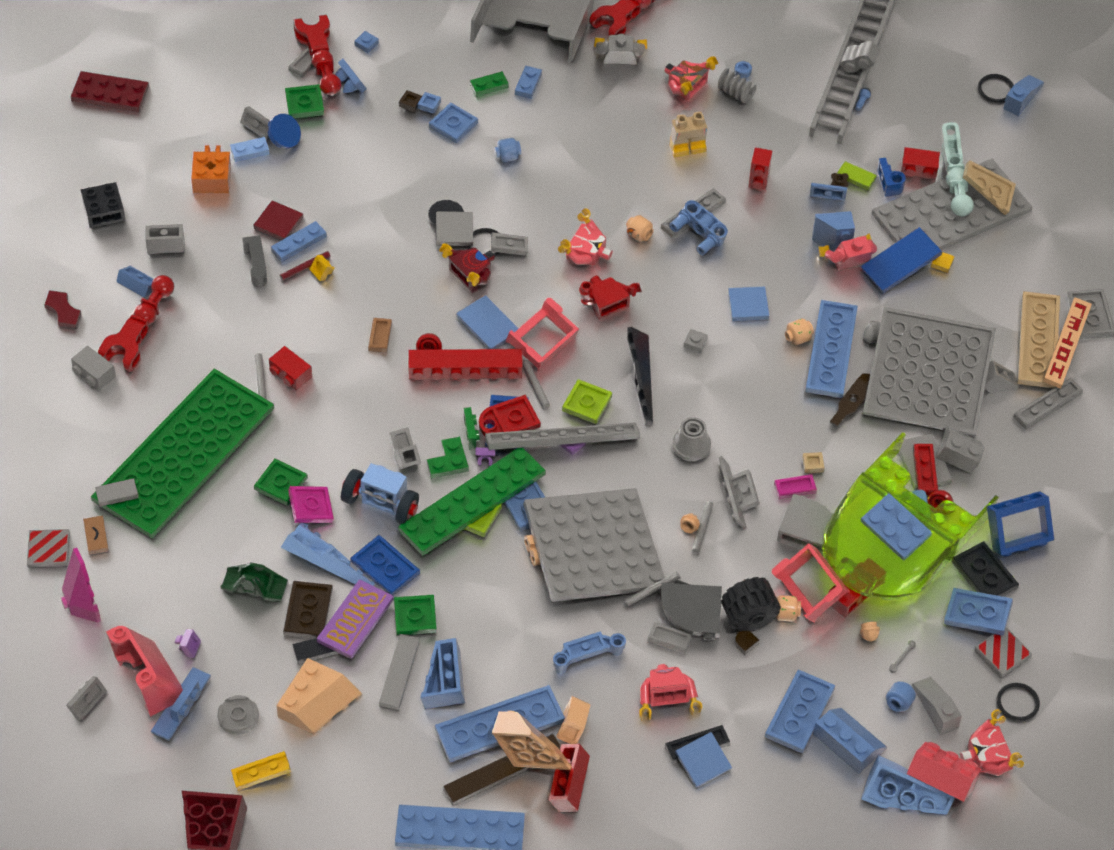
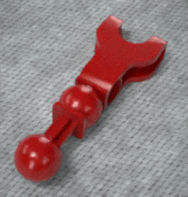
(618, 15)
(316, 38)
(134, 330)

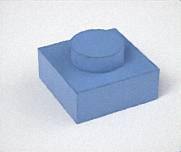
(366, 41)
(429, 102)

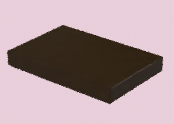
(307, 609)

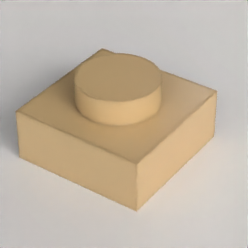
(813, 462)

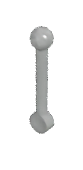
(893, 667)

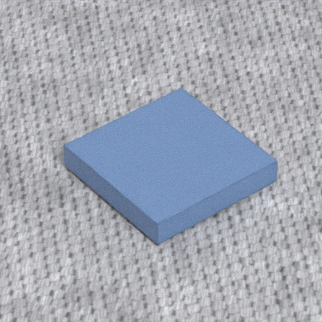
(453, 122)
(748, 303)
(703, 760)

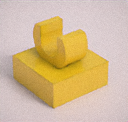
(321, 268)

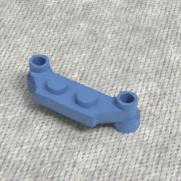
(587, 647)

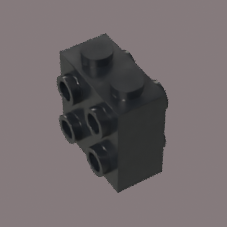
(103, 204)

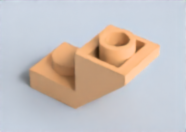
(575, 720)

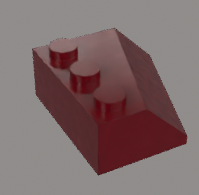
(213, 820)

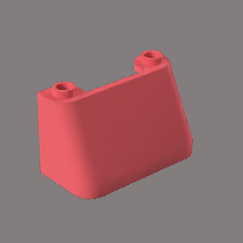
(157, 680)

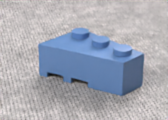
(445, 677)

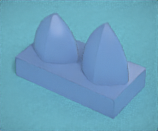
(353, 82)

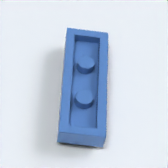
(298, 241)

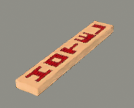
(1067, 343)

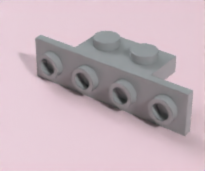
(740, 490)

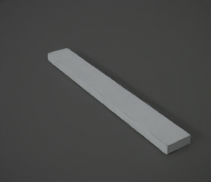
(560, 436)

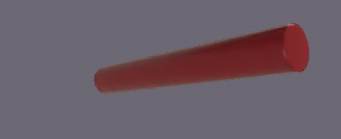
(301, 267)

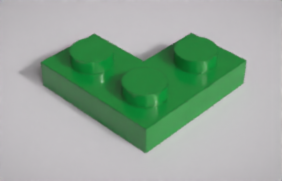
(452, 462)

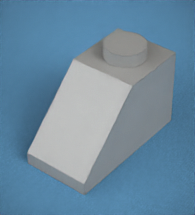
(1000, 378)

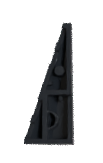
(639, 349)

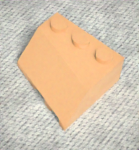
(315, 697)
(526, 744)

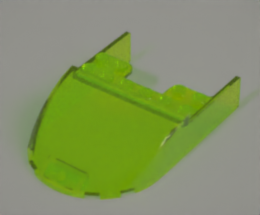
(867, 562)

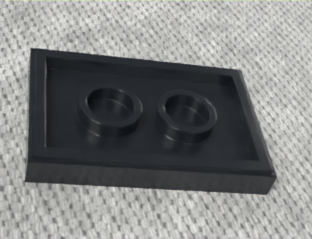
(984, 571)

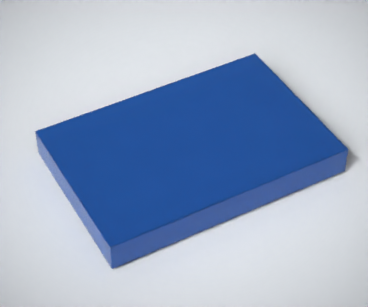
(385, 565)

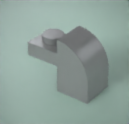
(404, 451)

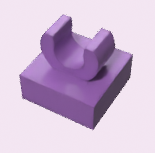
(485, 453)
(188, 643)

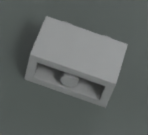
(165, 239)
(93, 368)

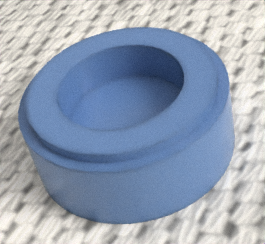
(743, 69)

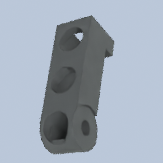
(258, 271)

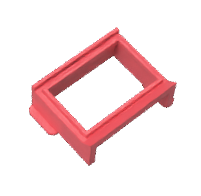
(554, 313)
(788, 567)

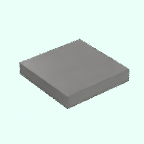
(454, 228)

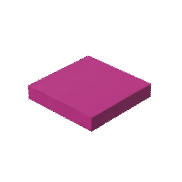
(310, 504)

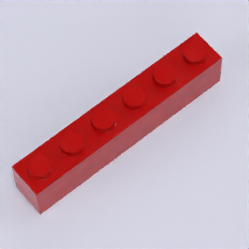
(465, 364)

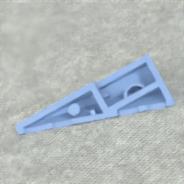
(317, 551)

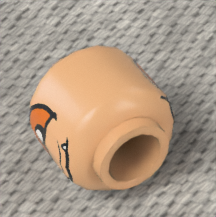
(639, 228)

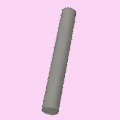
(260, 375)
(535, 383)
(702, 528)
(651, 589)

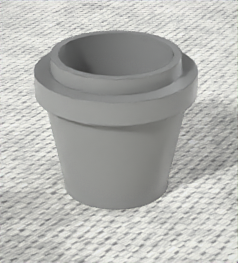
(692, 440)

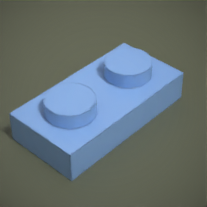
(249, 149)

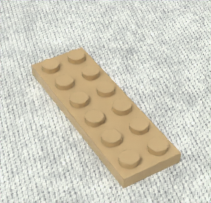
(1037, 337)

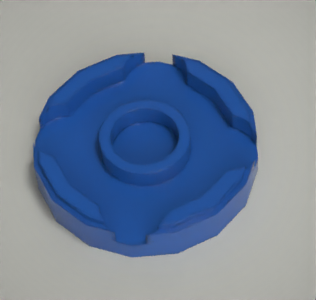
(284, 131)

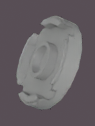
(238, 715)

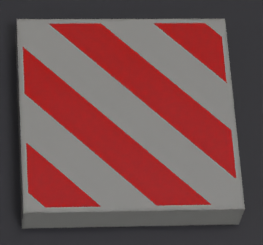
(48, 548)
(1003, 652)

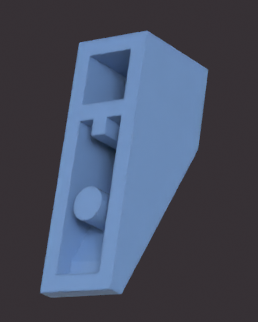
(1022, 94)

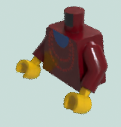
(469, 265)

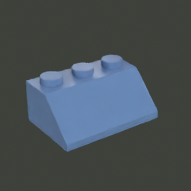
(848, 739)

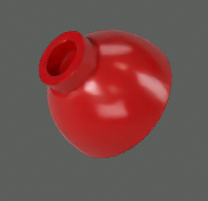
(428, 342)
(938, 497)

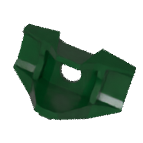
(245, 579)

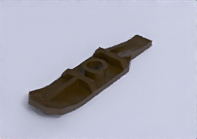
(846, 407)

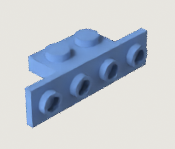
(174, 715)

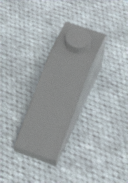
(938, 705)

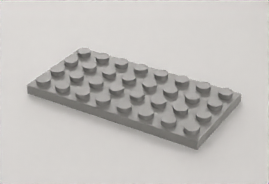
(932, 212)

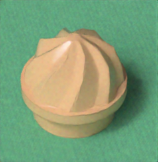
(689, 523)
(869, 631)

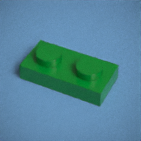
(489, 84)
(472, 434)

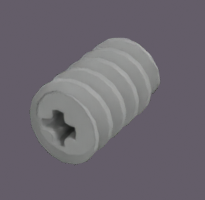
(735, 86)

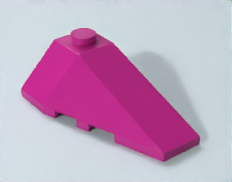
(78, 591)

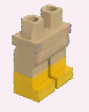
(689, 133)

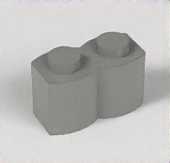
(859, 56)

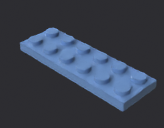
(831, 349)
(473, 731)
(458, 828)

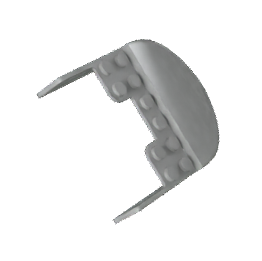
(565, 18)

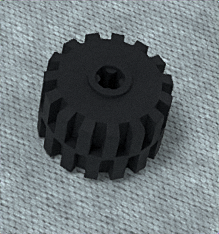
(750, 604)

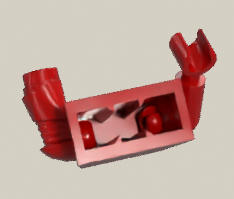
(607, 295)

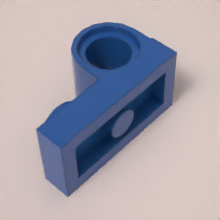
(891, 181)

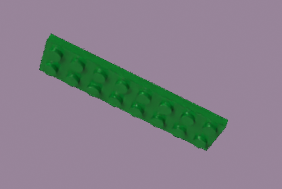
(471, 500)

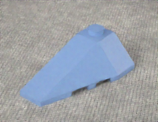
(892, 787)

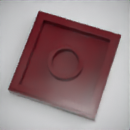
(278, 220)

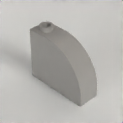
(804, 523)

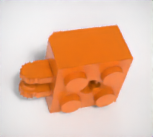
(211, 171)

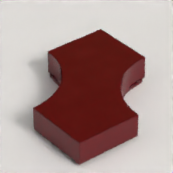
(58, 303)

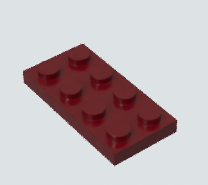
(109, 91)

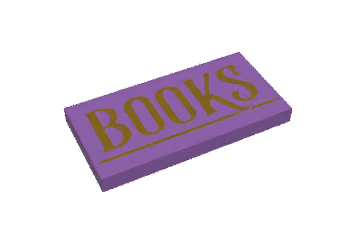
(355, 619)

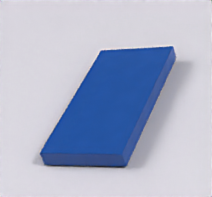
(901, 260)

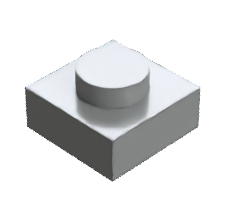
(695, 340)

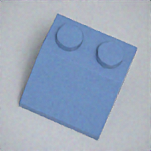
(833, 228)

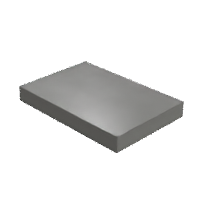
(1099, 320)
(907, 456)

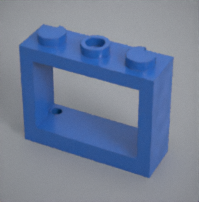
(1014, 506)

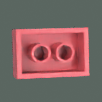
(944, 770)

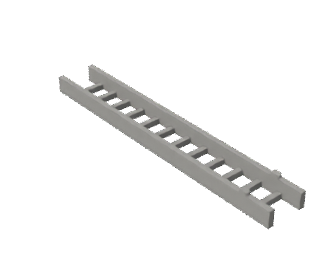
(860, 79)

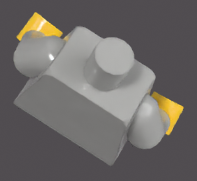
(620, 49)

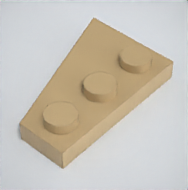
(990, 185)

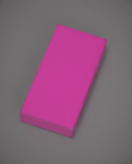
(798, 485)

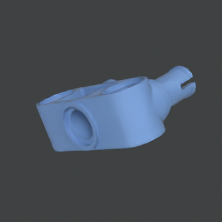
(703, 223)

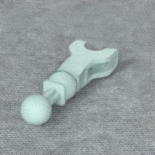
(952, 156)

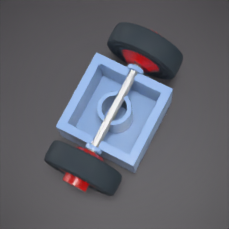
(381, 490)

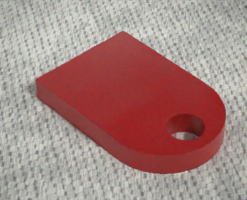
(509, 416)

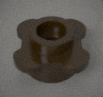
(843, 177)

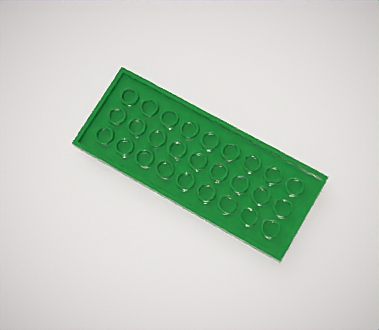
(186, 450)

